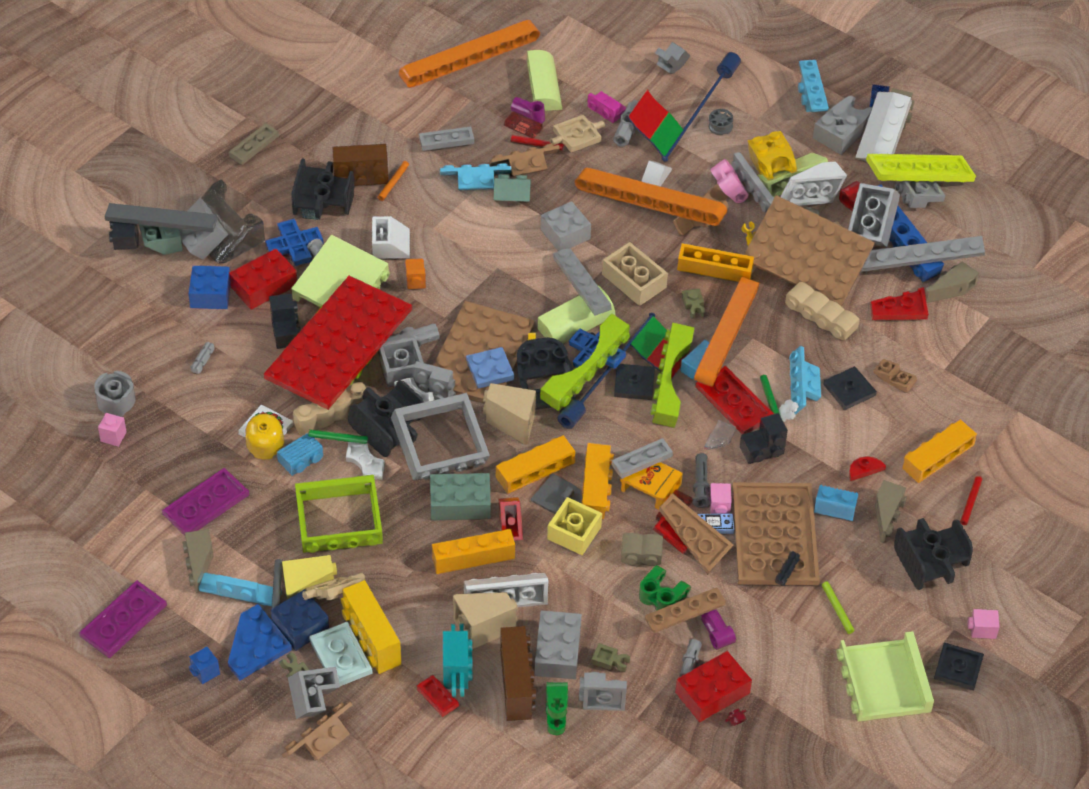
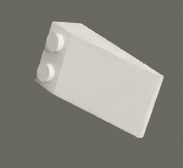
(815, 185)

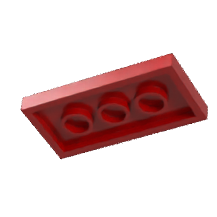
(735, 401)

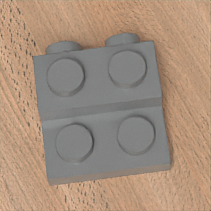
(919, 193)
(434, 379)
(602, 694)

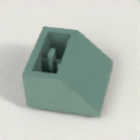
(512, 188)
(161, 239)

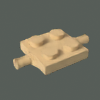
(577, 133)
(331, 588)

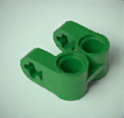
(653, 594)
(556, 706)

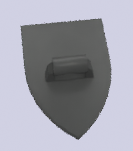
(554, 492)

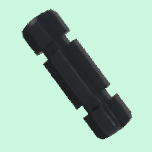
(787, 568)

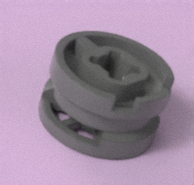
(720, 123)

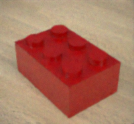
(263, 278)
(713, 686)

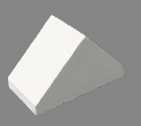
(656, 173)

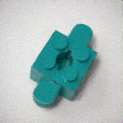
(457, 660)

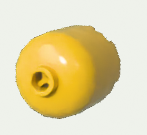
(264, 442)

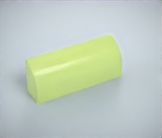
(543, 79)
(777, 185)
(569, 318)

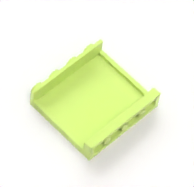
(332, 266)
(885, 679)

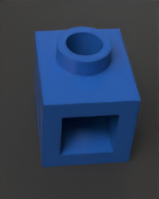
(204, 665)

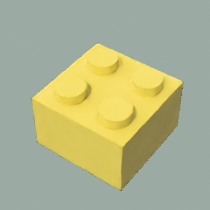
(574, 526)

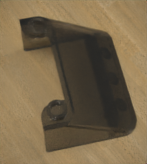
(242, 233)

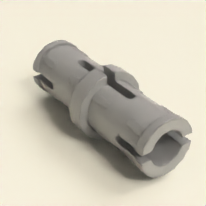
(691, 658)

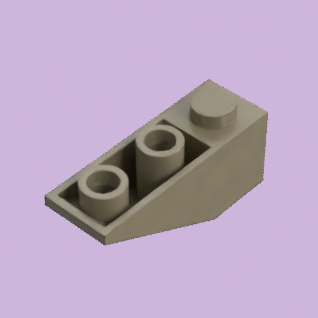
(955, 283)
(887, 505)
(200, 553)

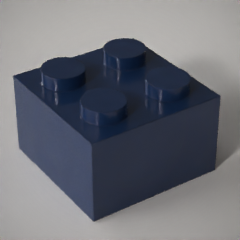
(299, 619)

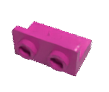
(605, 106)

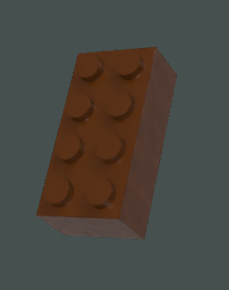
(517, 673)

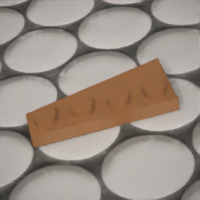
(699, 537)

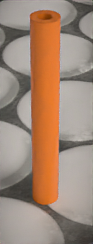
(393, 180)

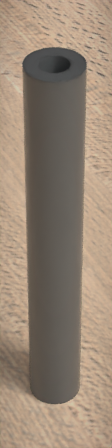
(277, 583)

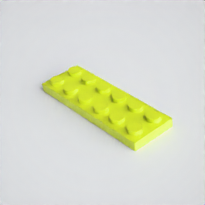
(920, 167)

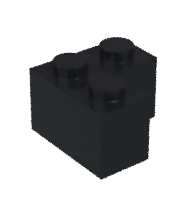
(124, 235)
(284, 319)
(765, 442)

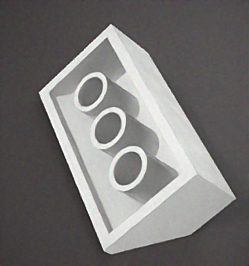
(884, 124)
(524, 589)

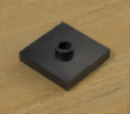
(634, 381)
(849, 388)
(958, 666)

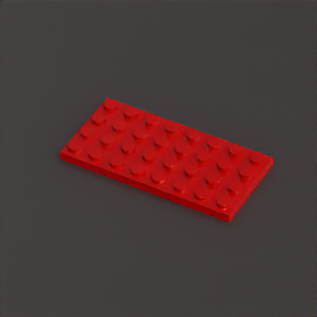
(338, 342)

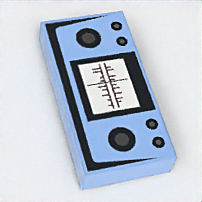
(721, 522)

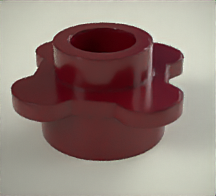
(736, 717)

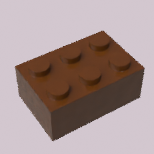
(366, 161)

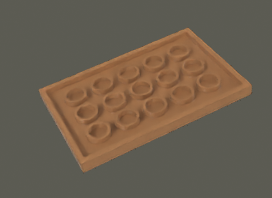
(809, 250)
(478, 331)
(769, 526)

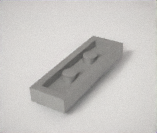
(446, 138)
(642, 458)

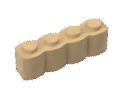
(821, 310)
(314, 416)

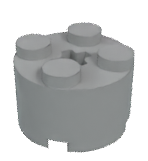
(115, 393)

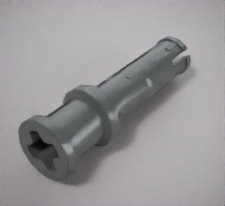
(701, 487)

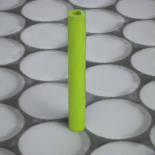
(837, 607)

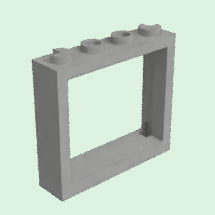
(431, 408)

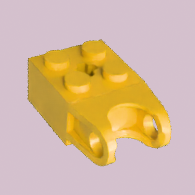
(771, 154)

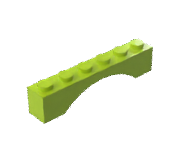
(562, 387)
(667, 404)

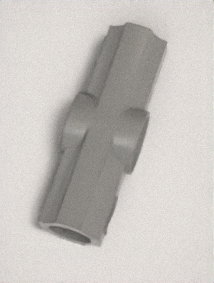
(625, 127)
(423, 334)

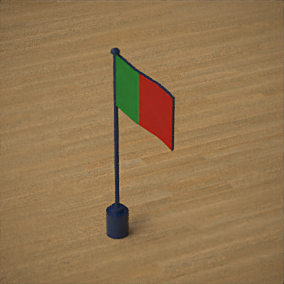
(659, 125)
(648, 344)

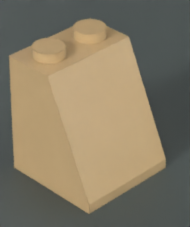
(510, 410)
(484, 615)

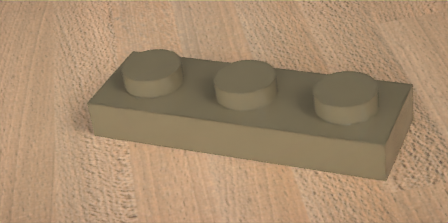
(253, 144)

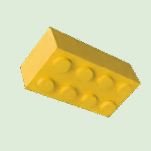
(371, 627)

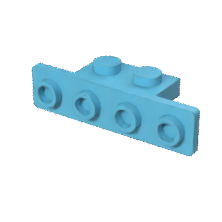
(811, 87)
(475, 177)
(804, 379)
(236, 589)

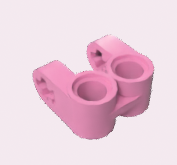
(729, 181)

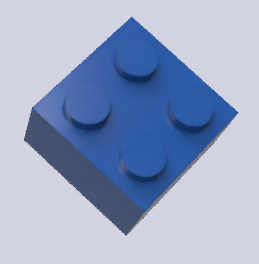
(209, 287)

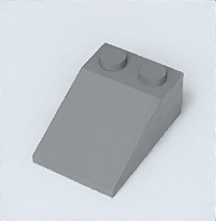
(201, 242)

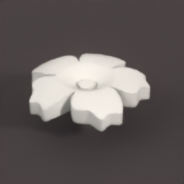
(787, 410)

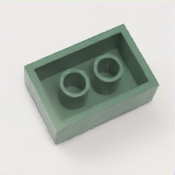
(460, 496)

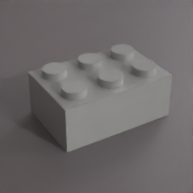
(874, 213)
(558, 644)

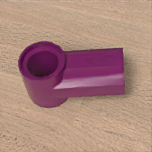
(532, 110)
(719, 633)

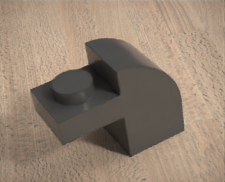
(672, 58)

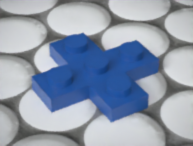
(294, 241)
(587, 344)

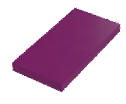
(205, 502)
(123, 619)

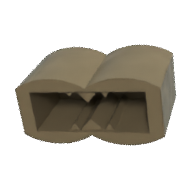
(641, 549)

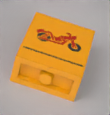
(656, 481)

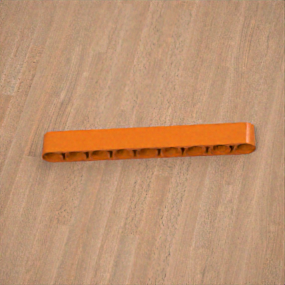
(469, 53)
(651, 196)
(726, 331)

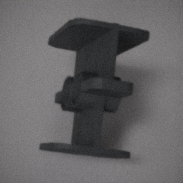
(319, 189)
(376, 423)
(930, 553)

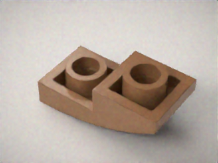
(891, 374)

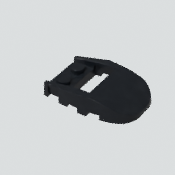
(542, 359)

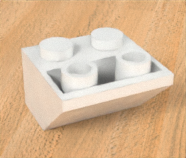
(390, 238)

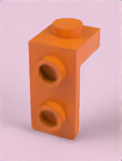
(415, 273)

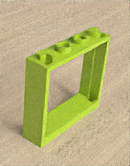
(338, 488)

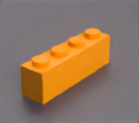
(714, 263)
(939, 450)
(535, 464)
(597, 476)
(473, 551)

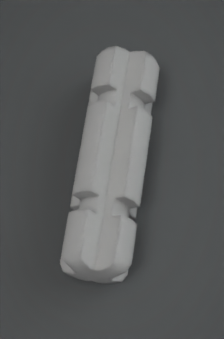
(202, 357)

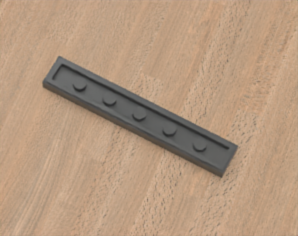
(161, 217)

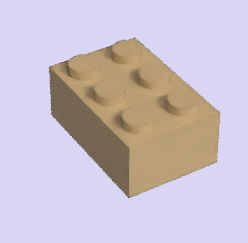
(634, 273)

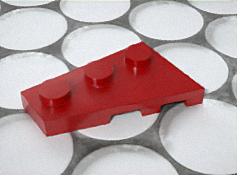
(904, 307)

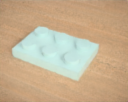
(340, 649)

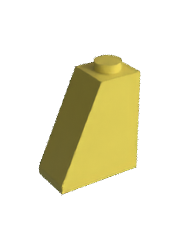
(306, 573)

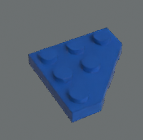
(256, 643)

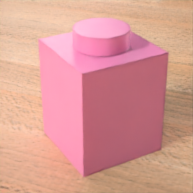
(112, 429)
(720, 498)
(984, 623)

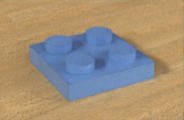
(490, 367)

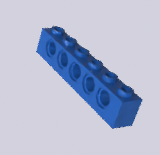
(905, 234)

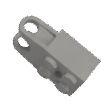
(841, 125)

